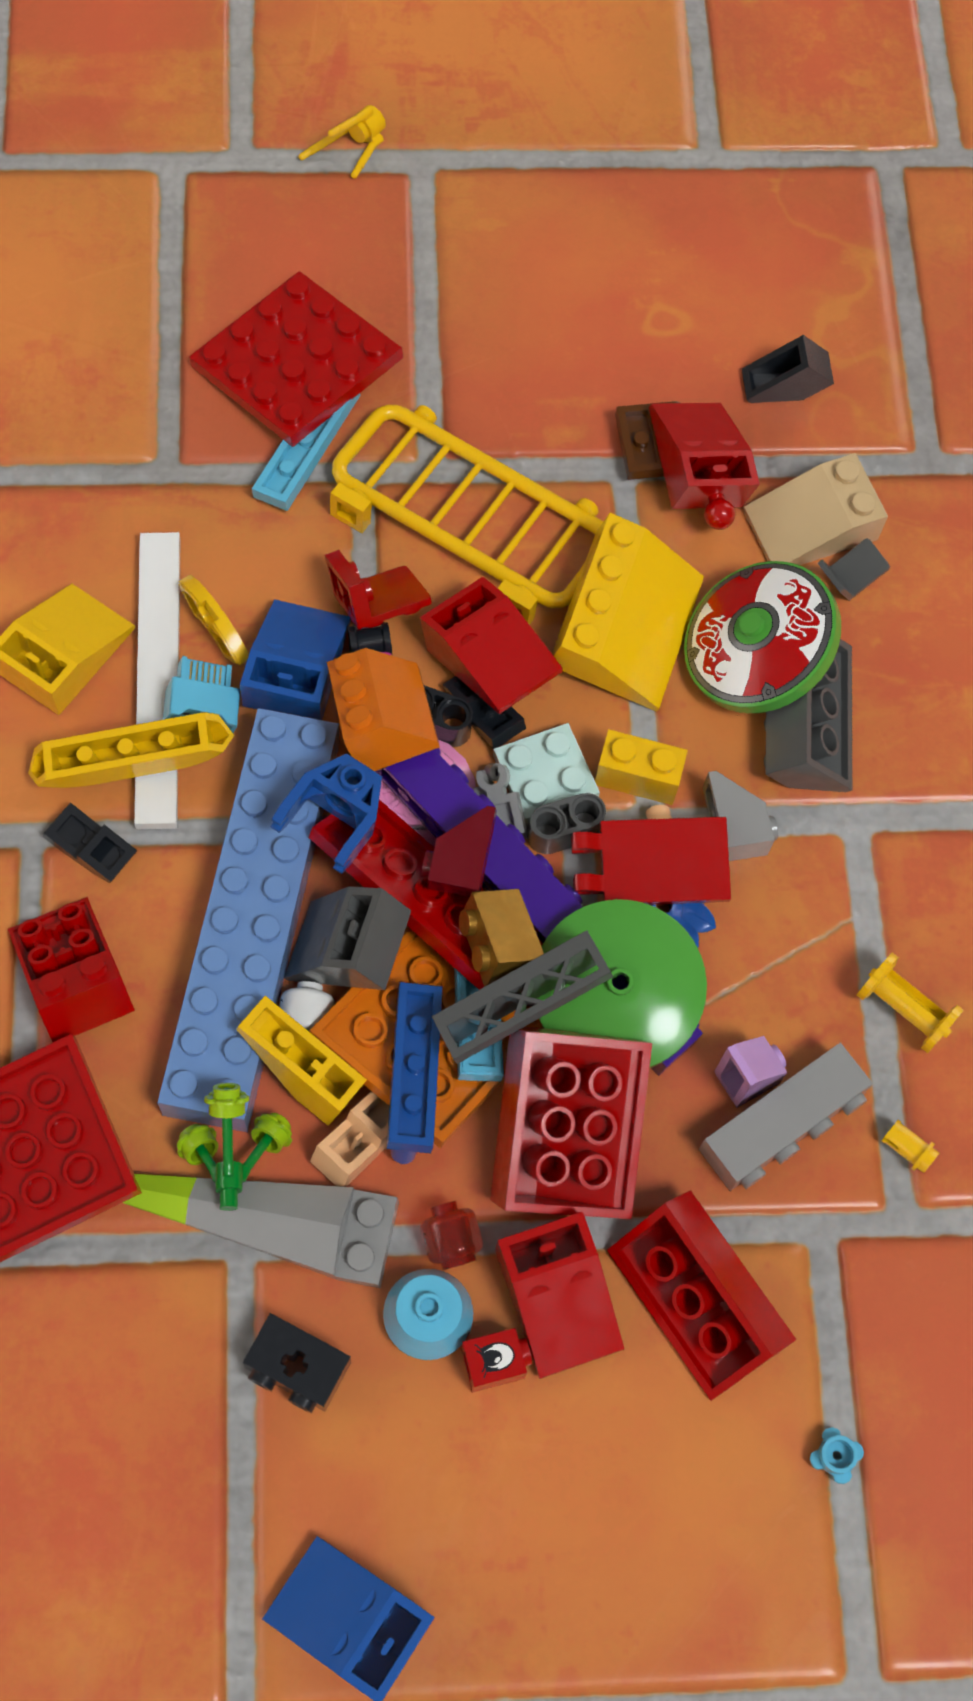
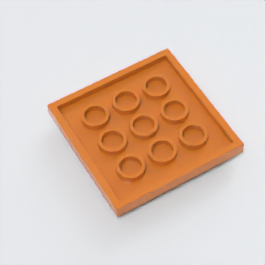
(363, 1032)

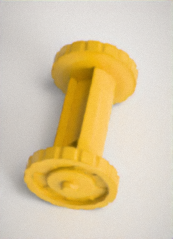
(909, 1002)

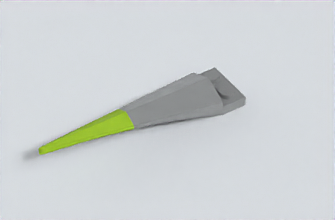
(312, 1226)

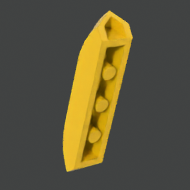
(129, 751)

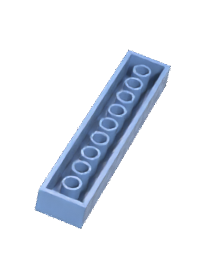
(247, 918)

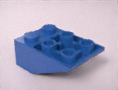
(290, 660)
(348, 1619)

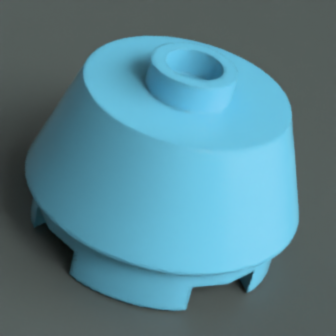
(428, 1314)

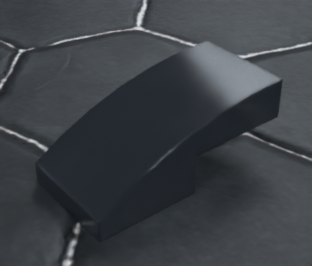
(488, 723)
(89, 843)

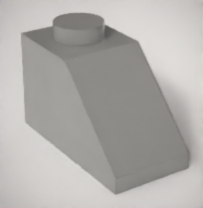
(748, 823)

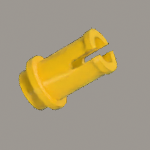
(910, 1146)

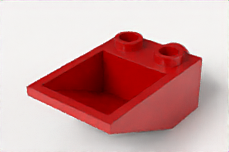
(704, 459)

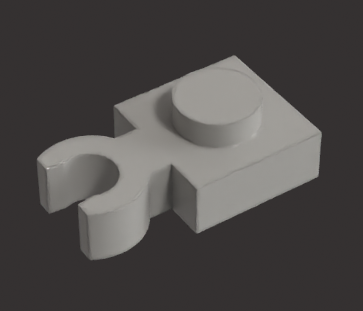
(507, 805)

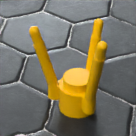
(362, 127)

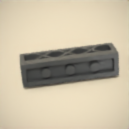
(517, 992)

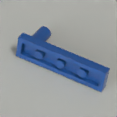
(414, 1072)

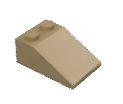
(817, 513)

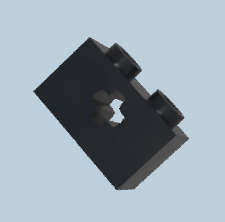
(283, 1342)

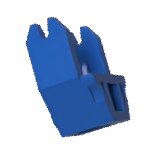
(344, 790)

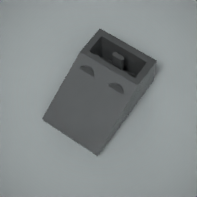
(349, 939)

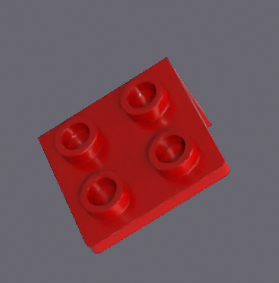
(377, 597)

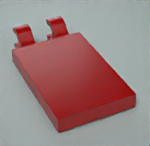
(658, 860)

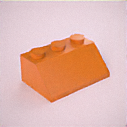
(381, 708)

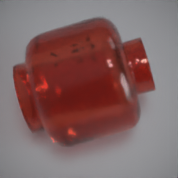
(451, 1235)

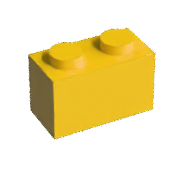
(640, 767)

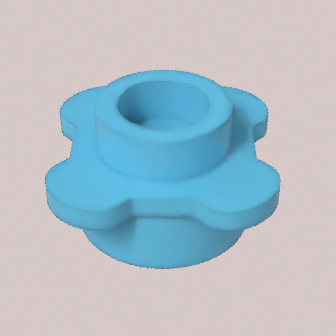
(849, 1451)

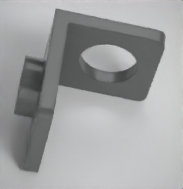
(856, 569)

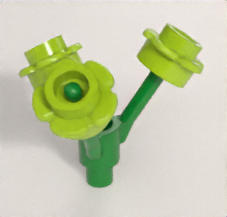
(199, 1142)

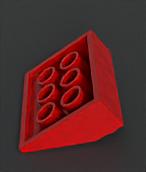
(570, 1123)

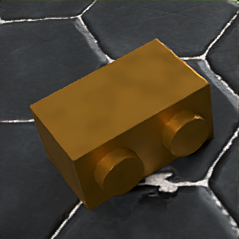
(498, 933)

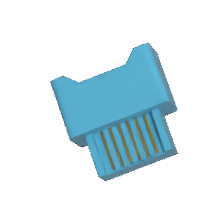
(201, 689)

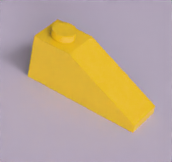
(300, 1061)

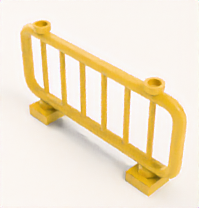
(353, 501)

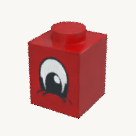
(496, 1359)

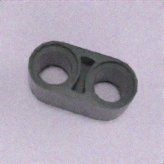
(563, 818)

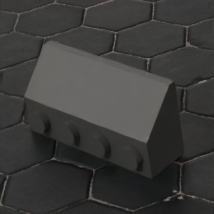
(813, 735)

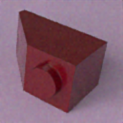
(461, 855)

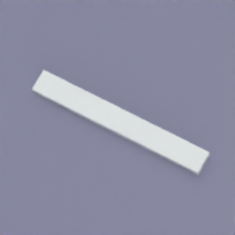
(156, 665)

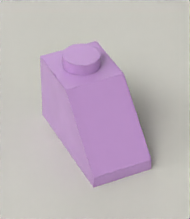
(750, 1069)

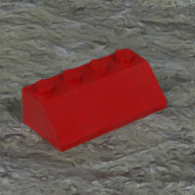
(700, 1294)

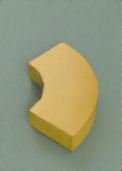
(214, 619)

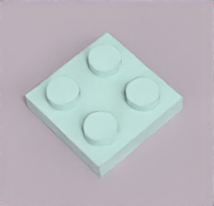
(546, 768)

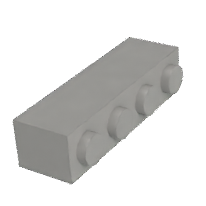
(785, 1117)

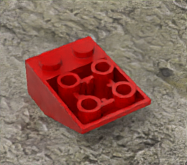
(488, 645)
(70, 970)
(560, 1294)

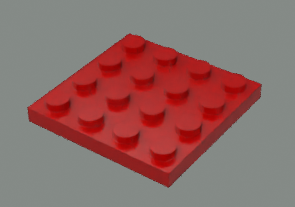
(296, 358)
(55, 1148)

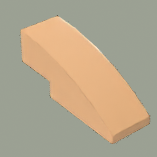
(354, 1142)

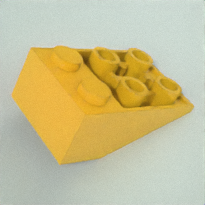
(60, 646)

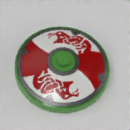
(762, 637)

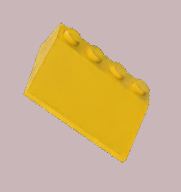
(628, 613)

